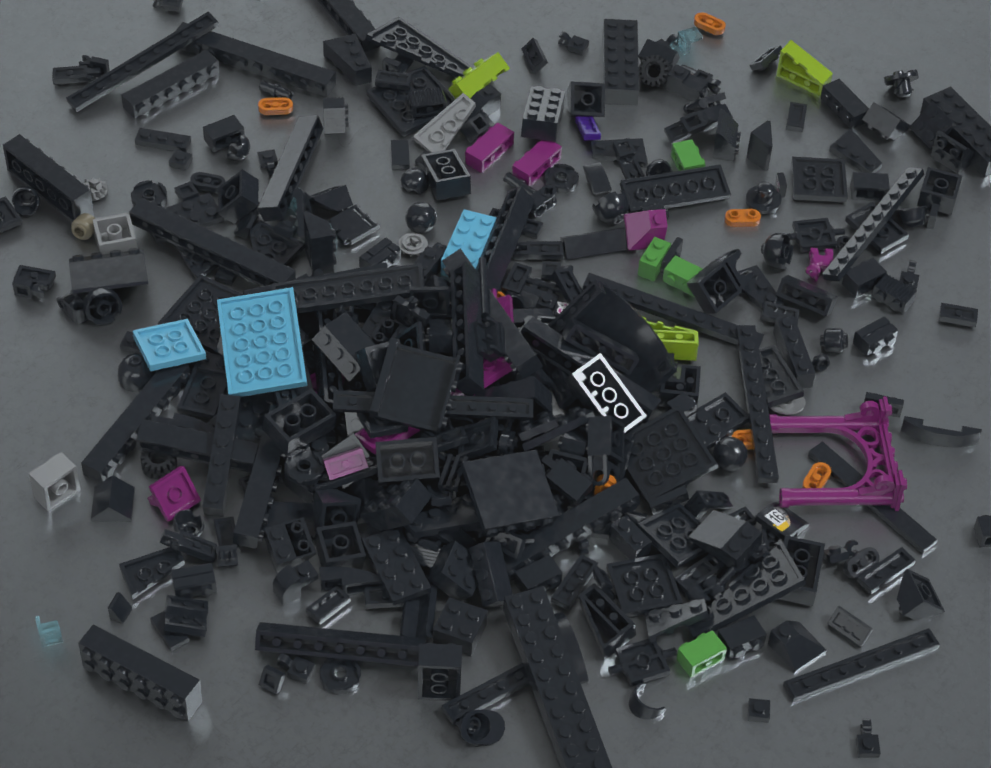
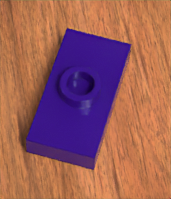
(588, 128)

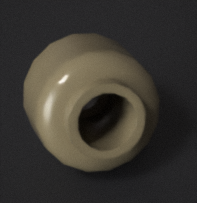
(83, 226)

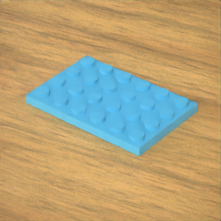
(261, 342)

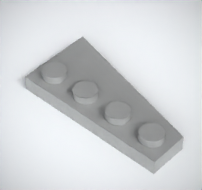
(443, 128)

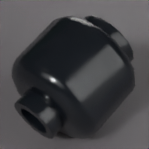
(834, 340)

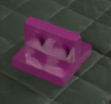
(173, 493)

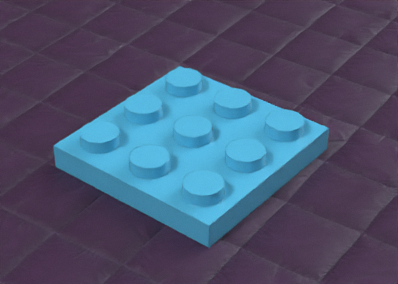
(169, 344)

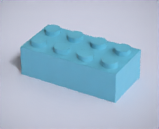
(470, 235)

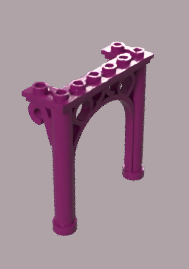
(871, 420)

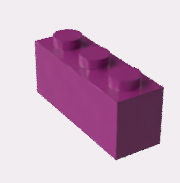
(489, 147)
(536, 161)

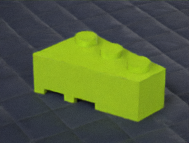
(802, 69)
(677, 340)

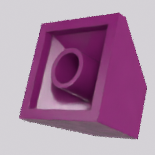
(643, 227)

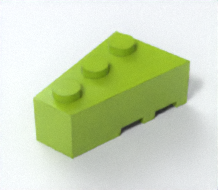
(479, 76)

